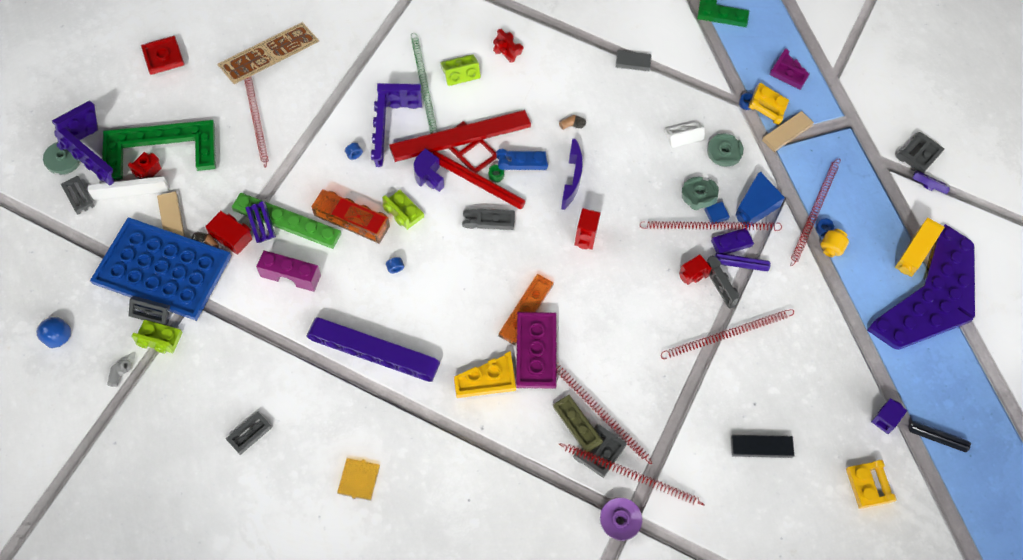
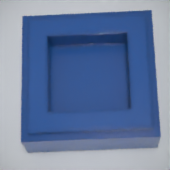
(717, 213)

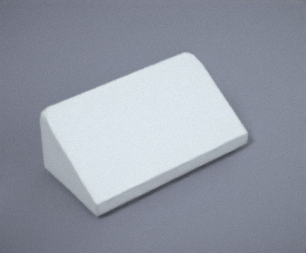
(684, 134)

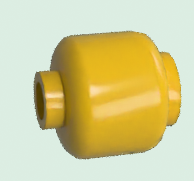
(834, 243)

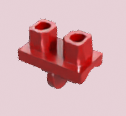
(505, 45)

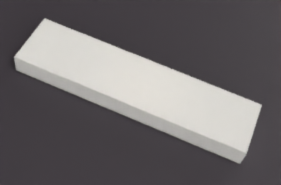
(128, 188)

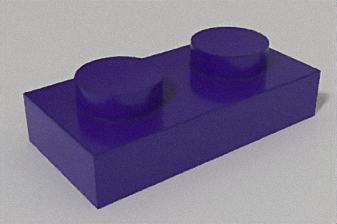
(732, 241)

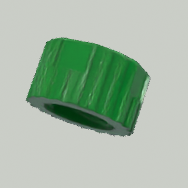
(495, 178)

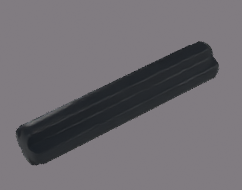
(939, 436)

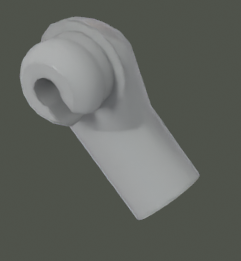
(118, 370)

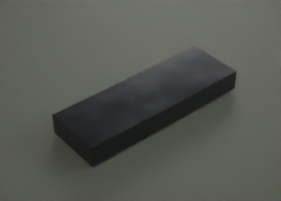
(762, 446)

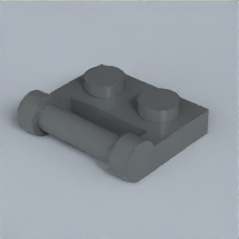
(925, 156)
(609, 449)

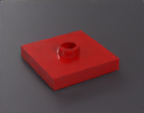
(162, 55)

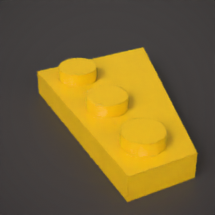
(490, 378)

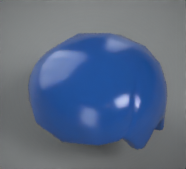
(53, 332)

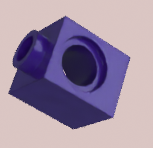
(889, 415)

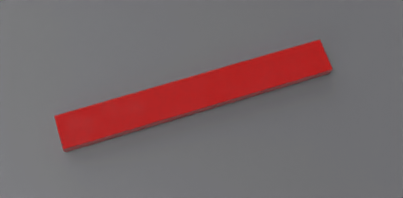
(460, 135)

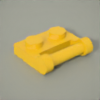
(768, 103)
(864, 485)

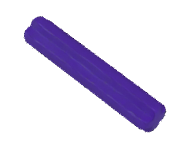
(743, 262)

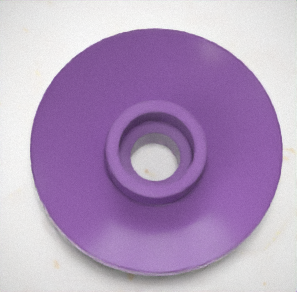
(623, 509)

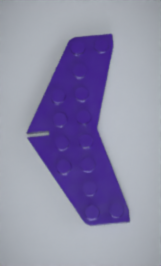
(942, 302)

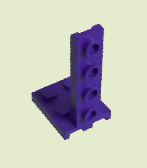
(395, 97)
(75, 126)

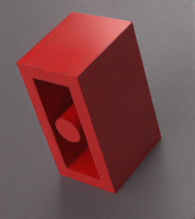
(587, 229)
(229, 232)

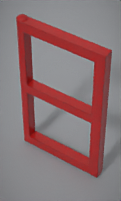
(469, 147)

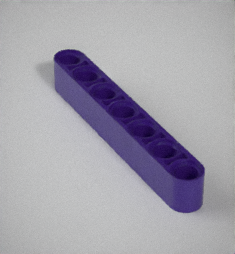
(373, 349)

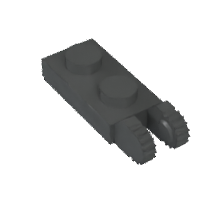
(489, 219)
(721, 281)

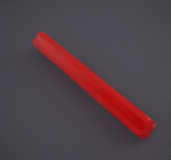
(480, 181)

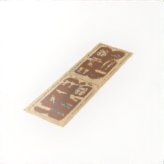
(268, 53)

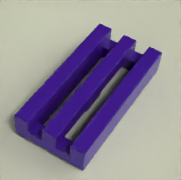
(262, 205)

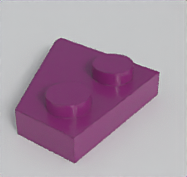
(789, 71)

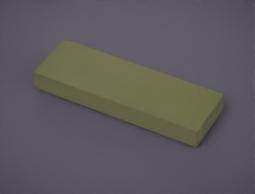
(577, 423)

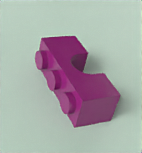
(302, 273)

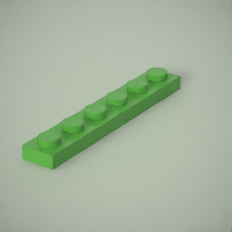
(291, 222)

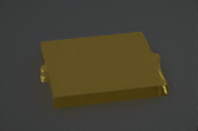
(358, 479)

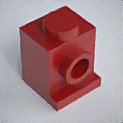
(145, 166)
(694, 270)

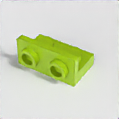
(461, 69)
(402, 209)
(157, 336)

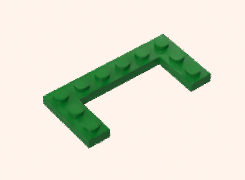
(722, 14)
(200, 131)

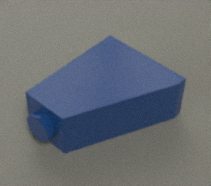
(759, 201)

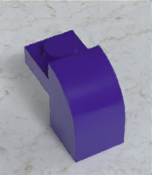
(425, 170)

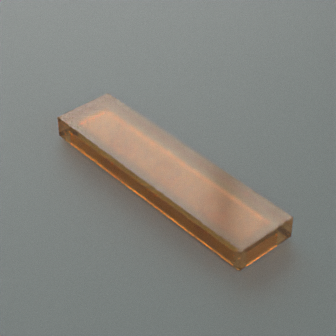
(529, 302)

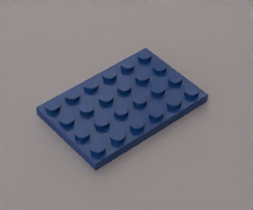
(161, 268)

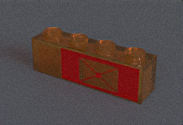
(351, 216)

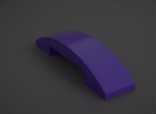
(571, 190)

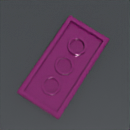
(536, 350)

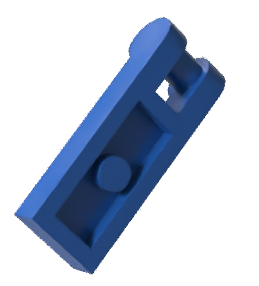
(521, 160)

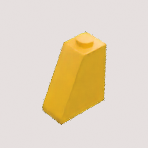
(919, 247)

